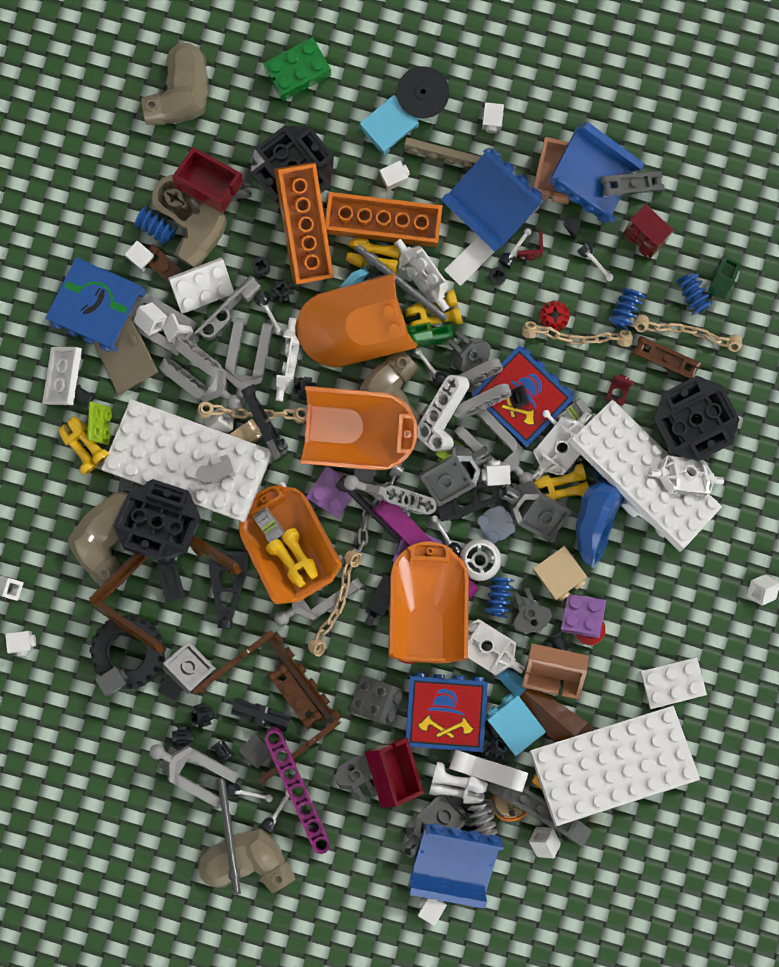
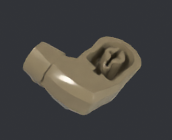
(201, 222)
(96, 537)

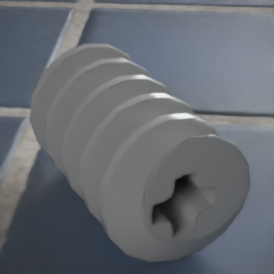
(482, 818)

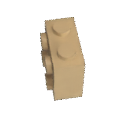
(560, 574)

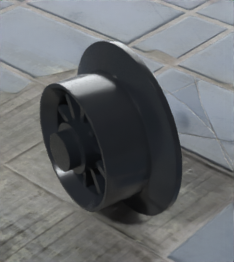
(423, 92)

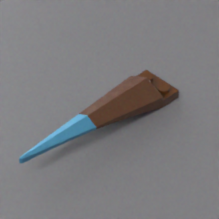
(553, 717)

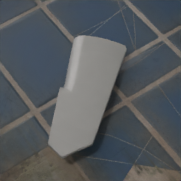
(245, 291)

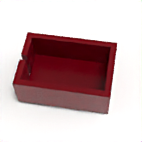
(207, 179)
(647, 231)
(394, 772)

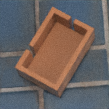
(550, 156)
(549, 665)

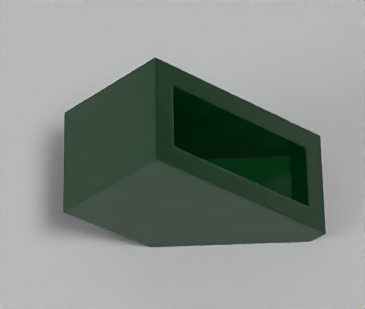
(724, 277)

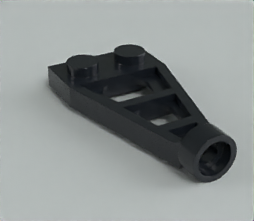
(276, 445)
(452, 511)
(214, 570)

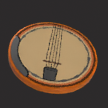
(506, 810)

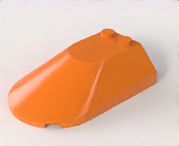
(354, 323)
(357, 429)
(296, 512)
(428, 605)

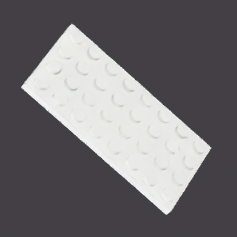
(172, 449)
(623, 457)
(614, 765)

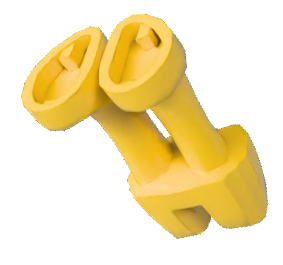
(359, 261)
(453, 315)
(72, 437)
(575, 476)
(278, 549)

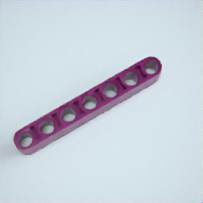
(406, 529)
(302, 798)

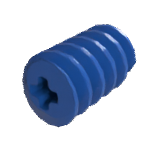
(154, 226)
(694, 293)
(625, 307)
(499, 596)

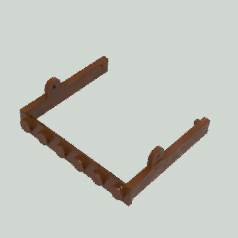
(197, 545)
(298, 672)

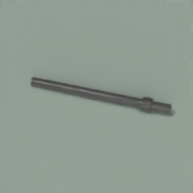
(372, 259)
(234, 872)

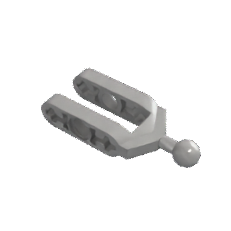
(157, 338)
(205, 363)
(243, 381)
(486, 398)
(504, 436)
(380, 493)
(282, 618)
(177, 761)

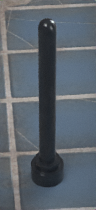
(366, 506)

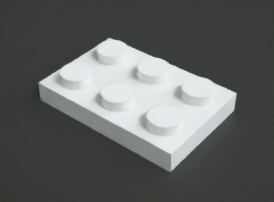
(201, 285)
(62, 375)
(673, 683)

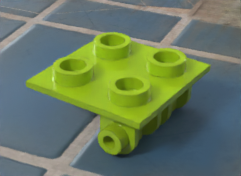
(99, 423)

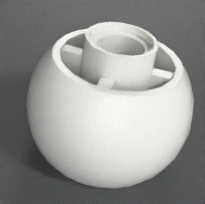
(496, 558)

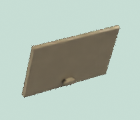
(131, 361)

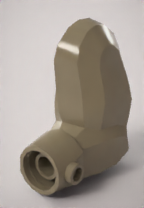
(186, 88)
(391, 376)
(254, 852)

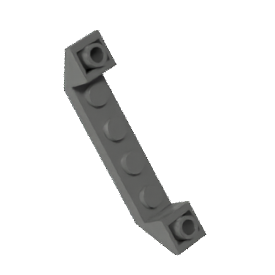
(538, 808)

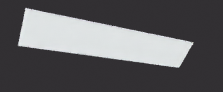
(469, 260)

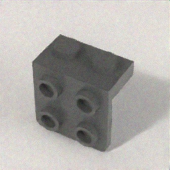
(376, 700)

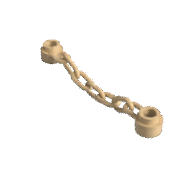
(623, 338)
(732, 339)
(295, 416)
(316, 646)

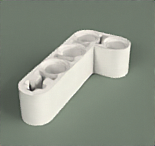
(454, 389)
(488, 771)

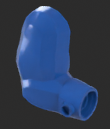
(596, 520)

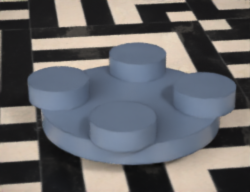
(496, 524)

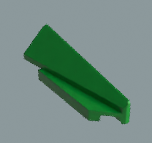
(425, 335)

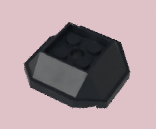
(289, 147)
(700, 399)
(154, 504)

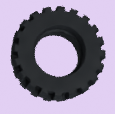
(101, 652)

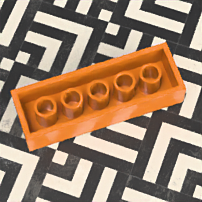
(383, 219)
(304, 223)

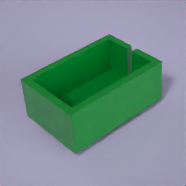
(297, 69)

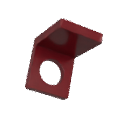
(532, 254)
(621, 382)

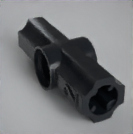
(260, 714)

